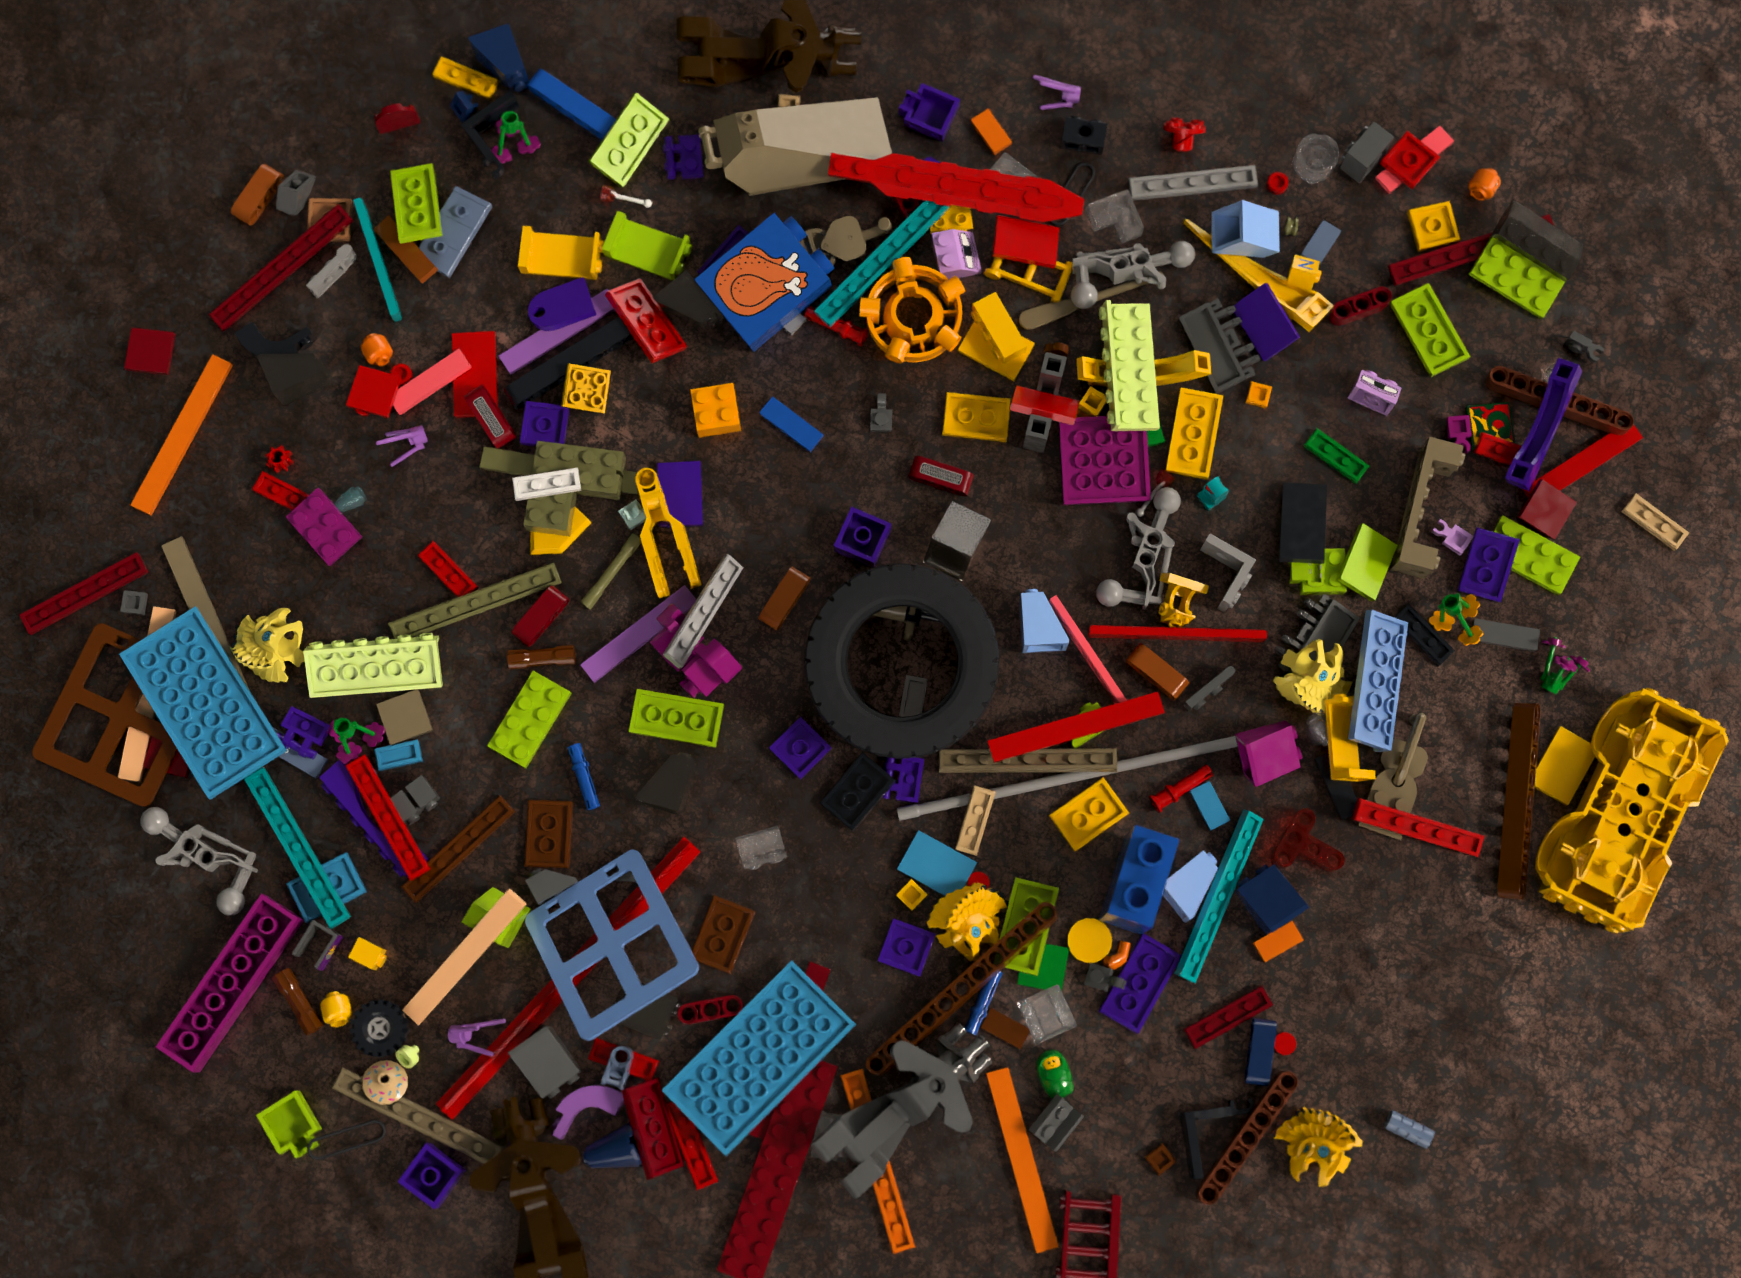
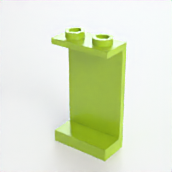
(646, 247)

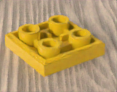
(585, 388)

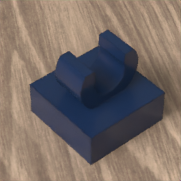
(462, 105)

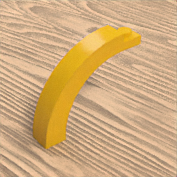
(1167, 370)

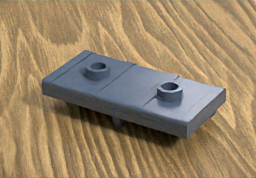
(460, 222)

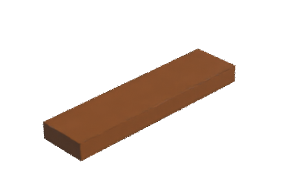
(407, 252)

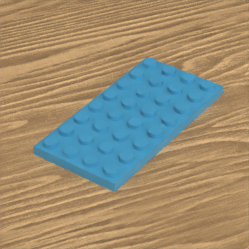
(203, 702)
(758, 1058)

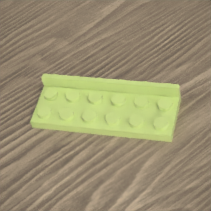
(1129, 367)
(373, 665)

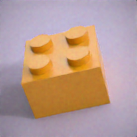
(715, 410)

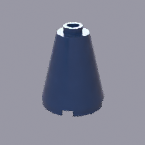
(614, 1150)

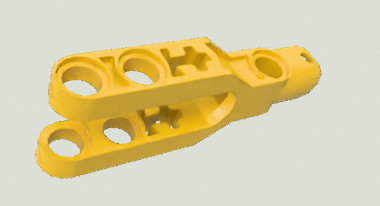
(656, 511)

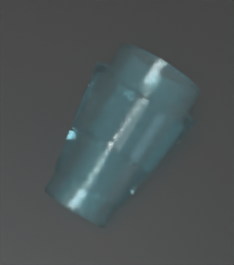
(351, 499)

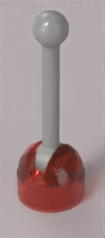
(1163, 480)

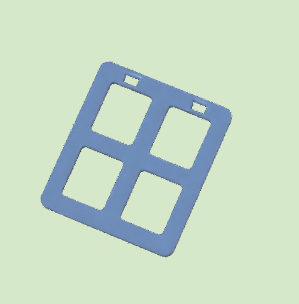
(611, 945)

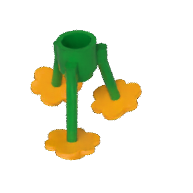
(1462, 608)

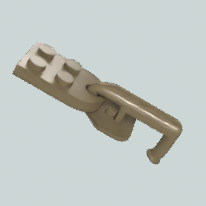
(843, 238)
(1401, 766)

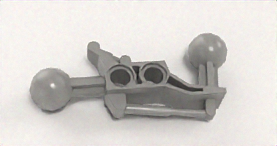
(1124, 266)
(1110, 591)
(231, 899)

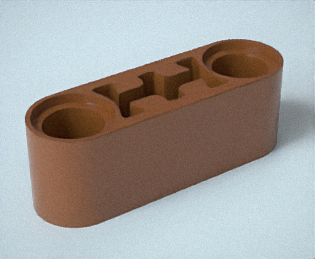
(257, 194)
(784, 598)
(1157, 671)

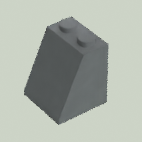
(546, 1062)

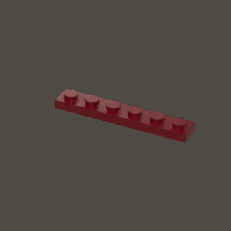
(83, 593)

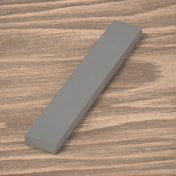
(1193, 182)
(703, 611)

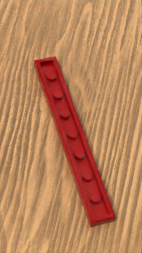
(1175, 633)
(1075, 727)

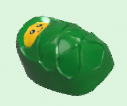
(1054, 1073)

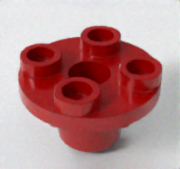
(1184, 132)

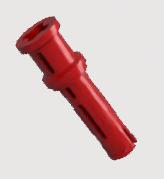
(845, 329)
(1172, 792)

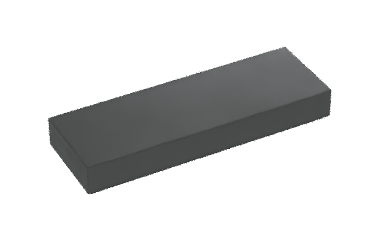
(1508, 635)

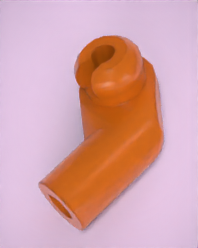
(1119, 958)

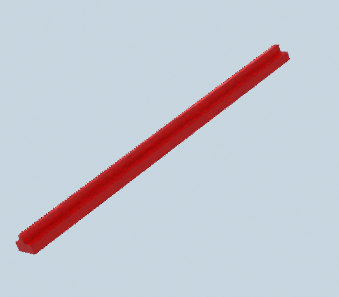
(549, 998)

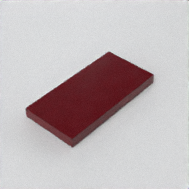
(652, 1128)

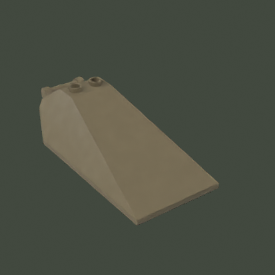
(794, 143)

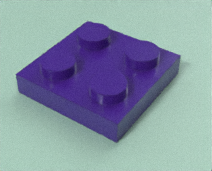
(544, 423)
(800, 748)
(906, 947)

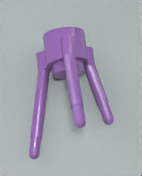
(1070, 93)
(415, 435)
(462, 1033)

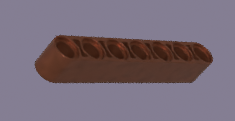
(1589, 405)
(1257, 1133)

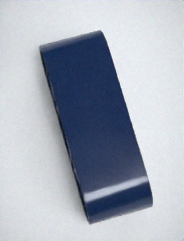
(1260, 1052)

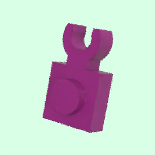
(1459, 429)

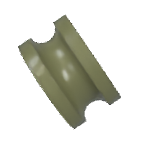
(1291, 226)

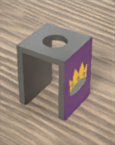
(308, 937)

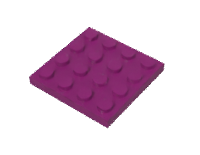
(1103, 463)

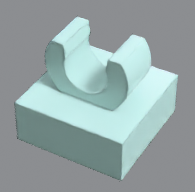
(633, 514)

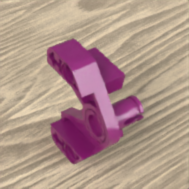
(709, 664)

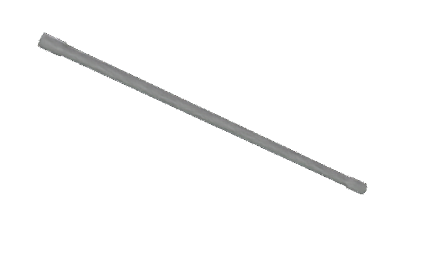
(916, 810)

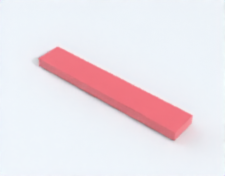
(1086, 651)

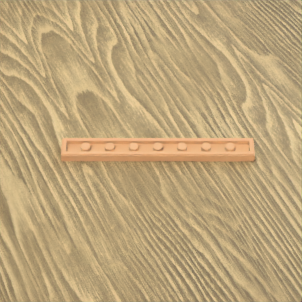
(138, 741)
(464, 956)

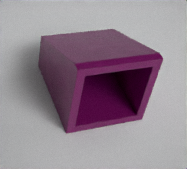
(1268, 752)

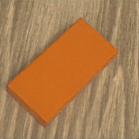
(991, 132)
(1278, 941)

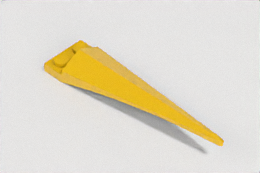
(1299, 304)

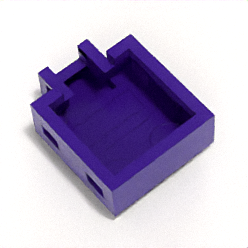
(929, 111)

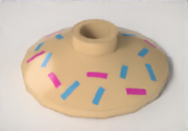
(385, 1092)

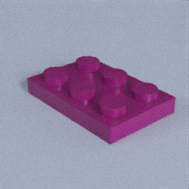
(324, 527)

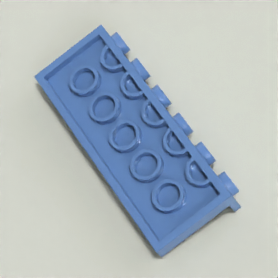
(1378, 681)

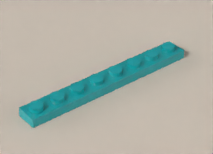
(879, 261)
(297, 848)
(1219, 896)

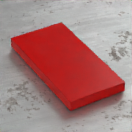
(645, 320)
(481, 354)

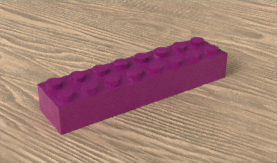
(229, 983)

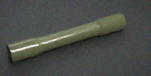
(596, 591)

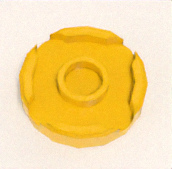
(1089, 940)

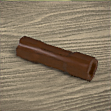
(554, 656)
(290, 988)

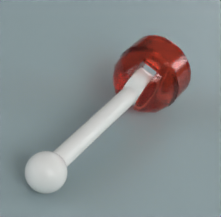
(609, 194)

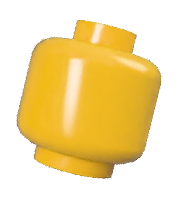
(336, 1009)

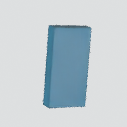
(398, 755)
(1209, 805)

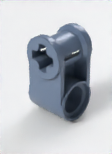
(618, 1069)

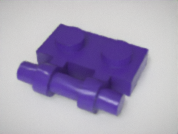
(690, 155)
(305, 726)
(909, 778)

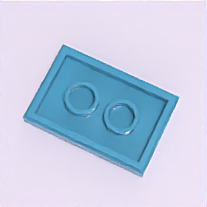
(936, 864)
(344, 879)

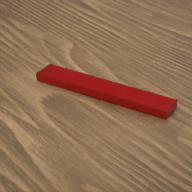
(1589, 459)
(388, 817)
(1418, 827)

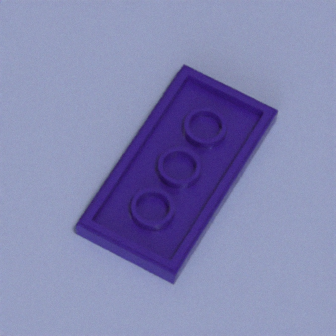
(1145, 976)

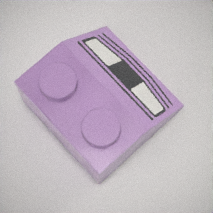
(955, 253)
(1375, 392)

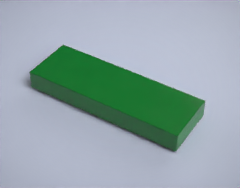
(1336, 456)

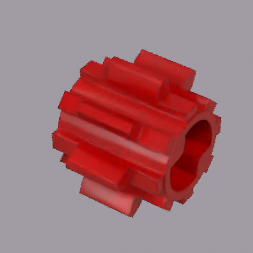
(285, 459)

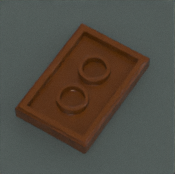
(548, 834)
(722, 934)

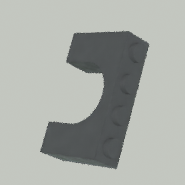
(1049, 382)

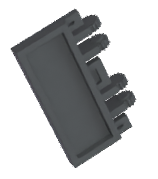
(1210, 337)
(1330, 625)

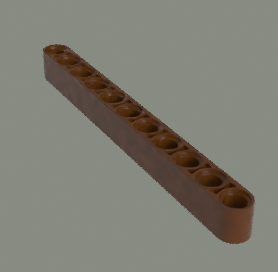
(966, 977)

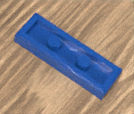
(791, 424)

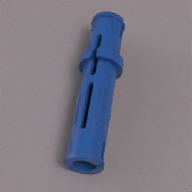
(585, 782)
(981, 1005)

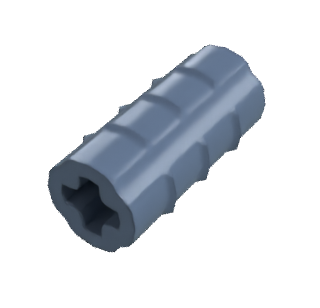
(1409, 1129)

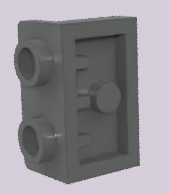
(1056, 1123)

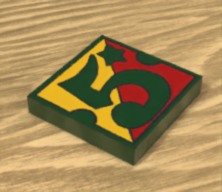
(1491, 419)

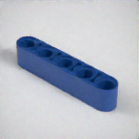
(570, 103)

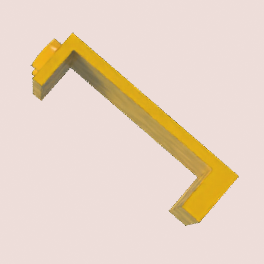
(560, 254)
(1342, 751)

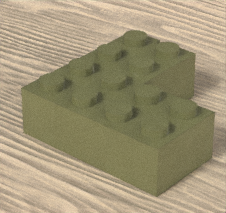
(597, 479)

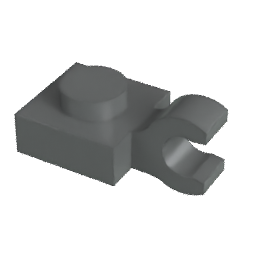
(1581, 344)
(881, 417)
(1101, 977)

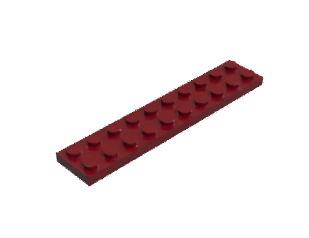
(775, 1175)

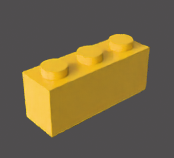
(998, 328)

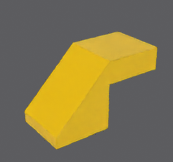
(1091, 403)

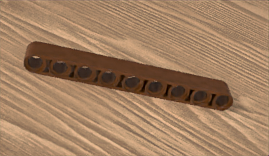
(1519, 801)

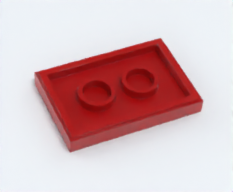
(1025, 241)
(1045, 405)

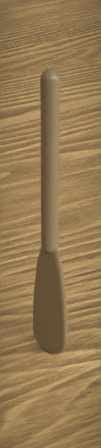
(1052, 311)

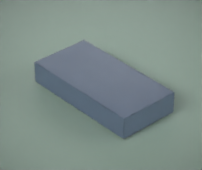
(1321, 242)

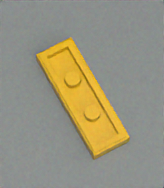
(465, 78)

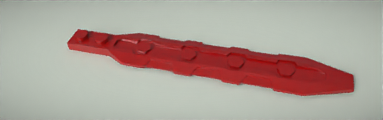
(961, 186)

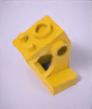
(1183, 588)

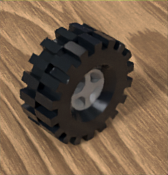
(369, 1028)

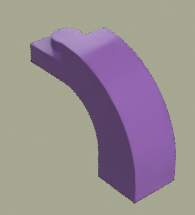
(590, 1096)

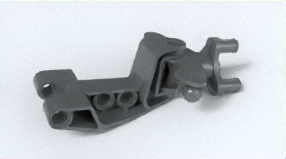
(876, 1128)

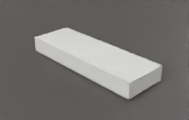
(546, 484)

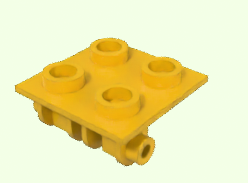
(954, 218)

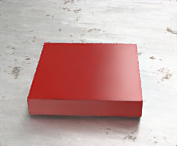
(1409, 160)
(373, 391)

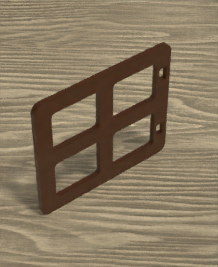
(121, 715)

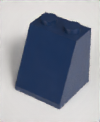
(500, 55)
(1270, 899)

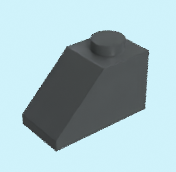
(294, 192)
(548, 884)

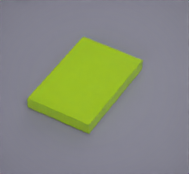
(1367, 562)

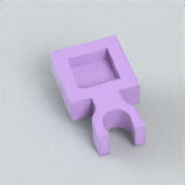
(1455, 538)

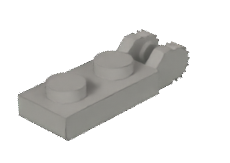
(332, 271)

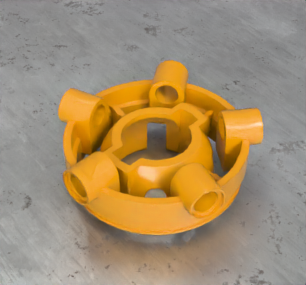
(904, 278)

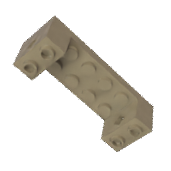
(1433, 457)

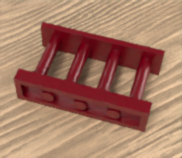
(1110, 1230)

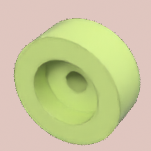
(407, 1056)

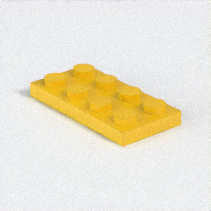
(1194, 433)

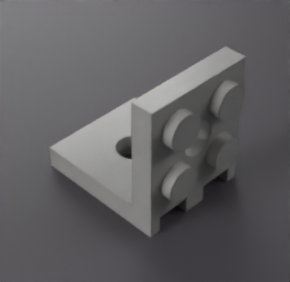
(1234, 559)

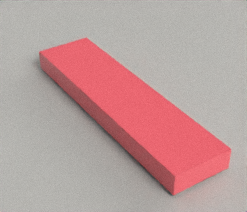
(1437, 141)
(430, 381)

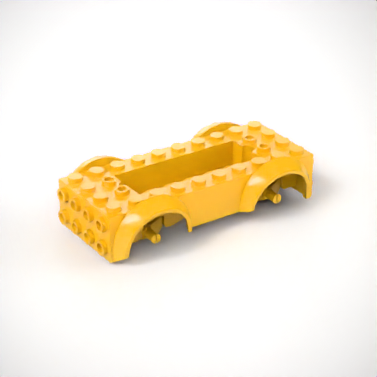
(1583, 854)

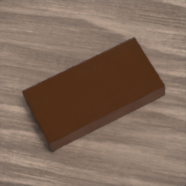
(1005, 1028)

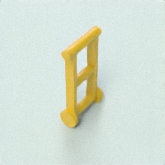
(995, 274)

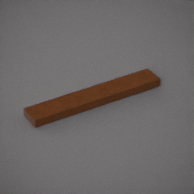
(459, 848)

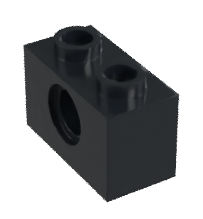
(1074, 141)

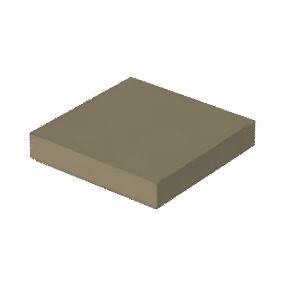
(404, 717)

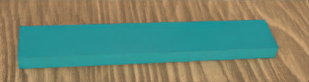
(378, 259)

